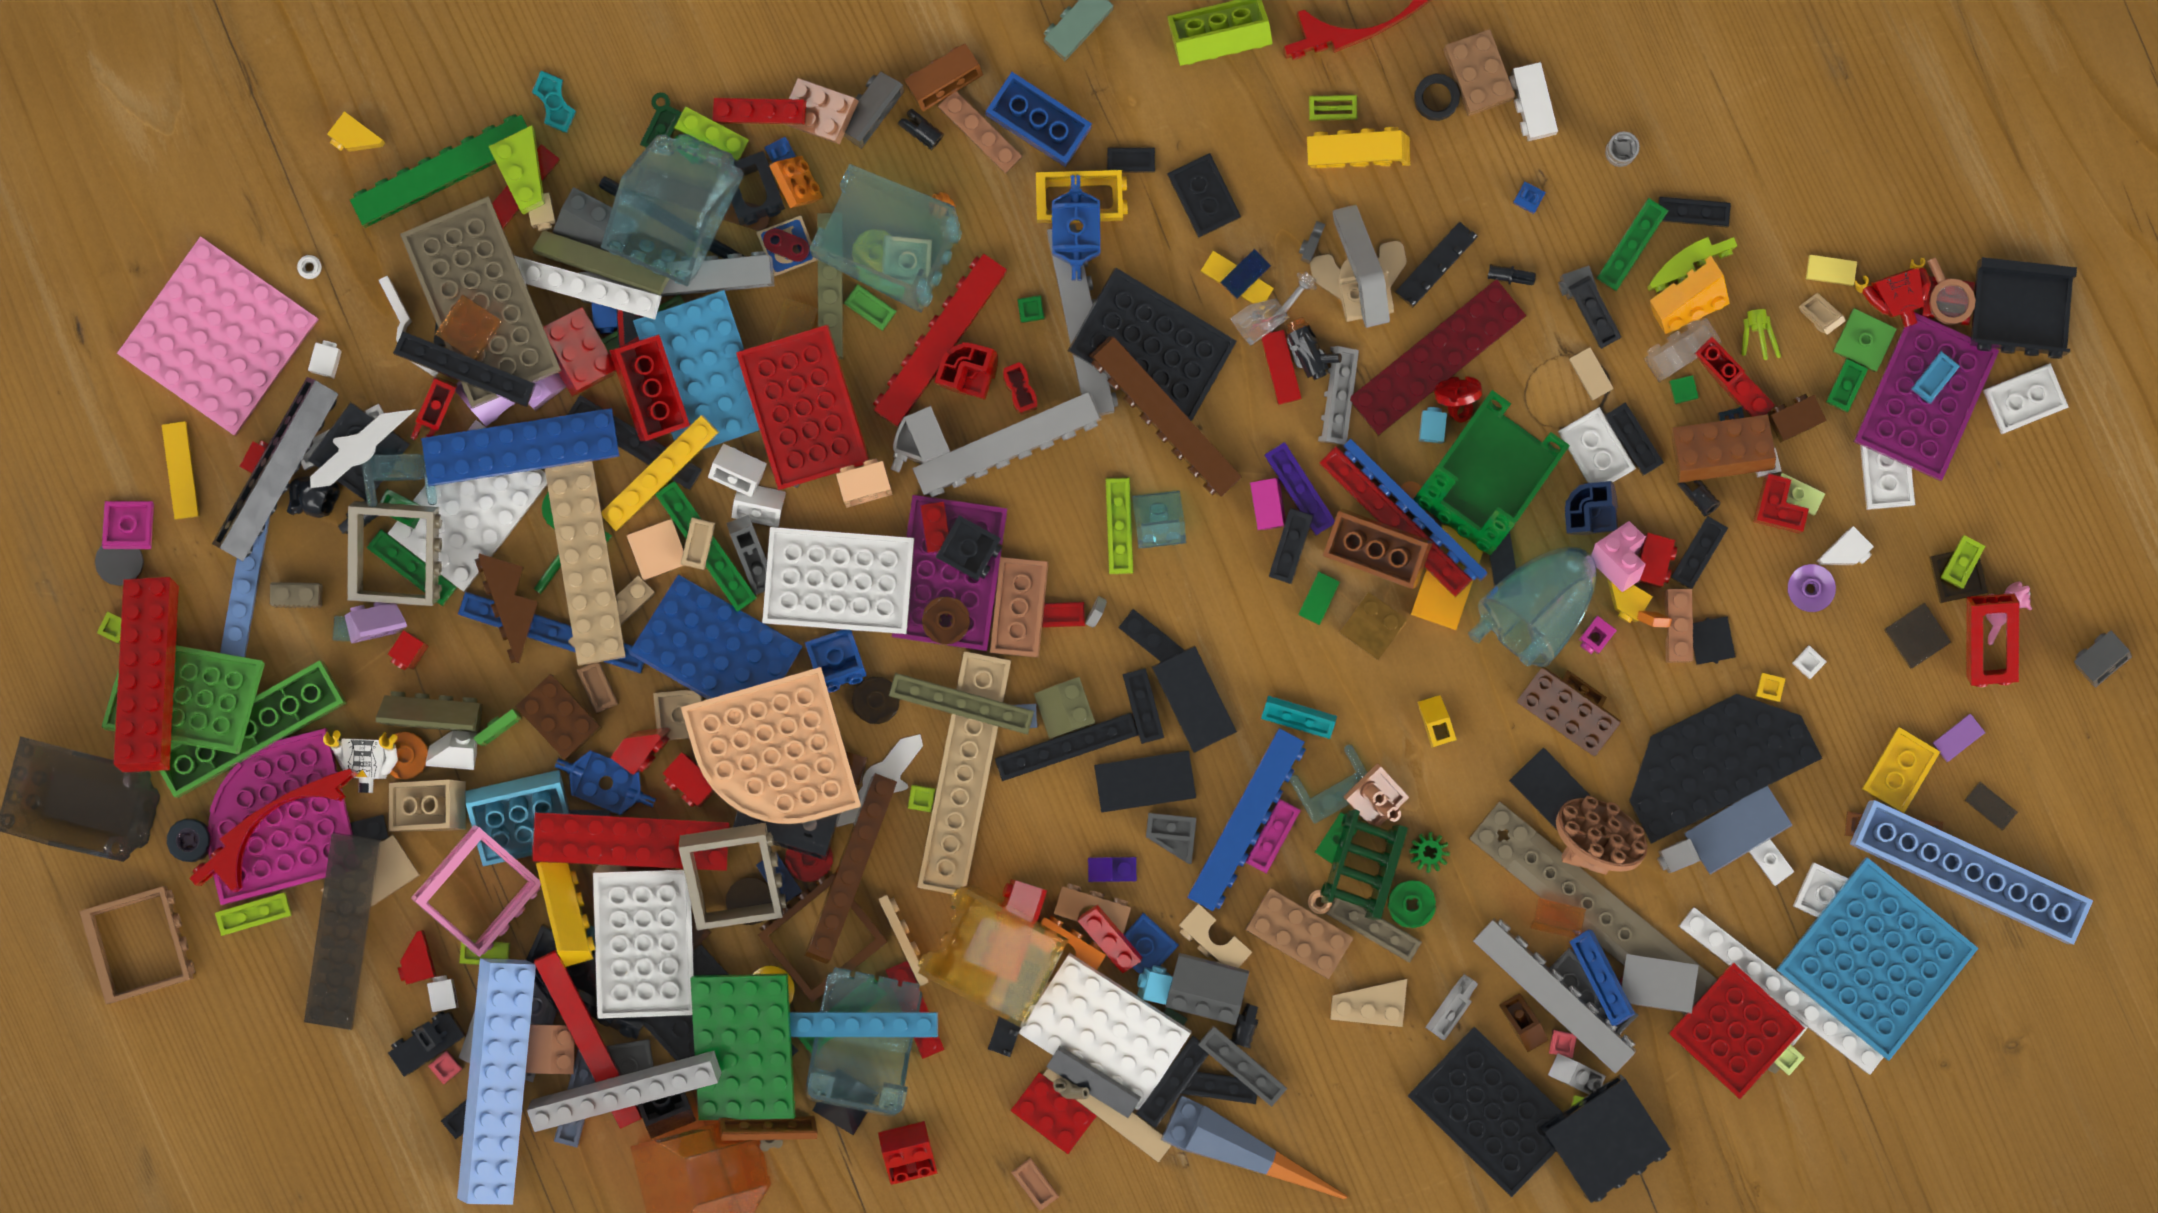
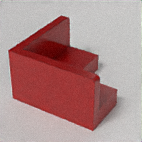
(1774, 510)

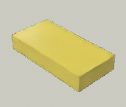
(1831, 270)

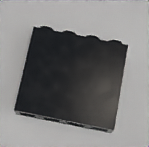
(2022, 307)
(1606, 1139)

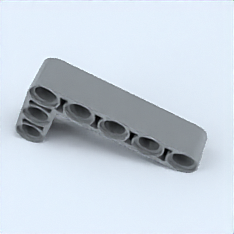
(1364, 265)

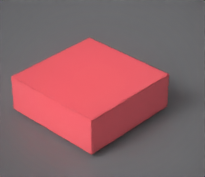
(1562, 1043)
(445, 1067)

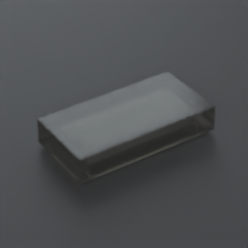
(1990, 806)

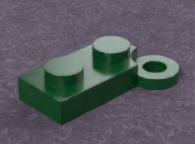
(662, 121)

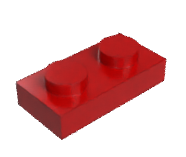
(934, 525)

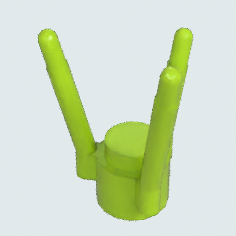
(1759, 322)

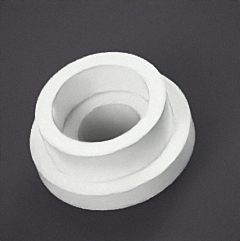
(302, 267)

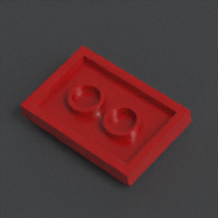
(1052, 1115)

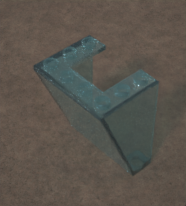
(888, 237)

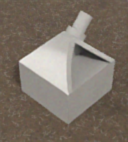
(918, 439)

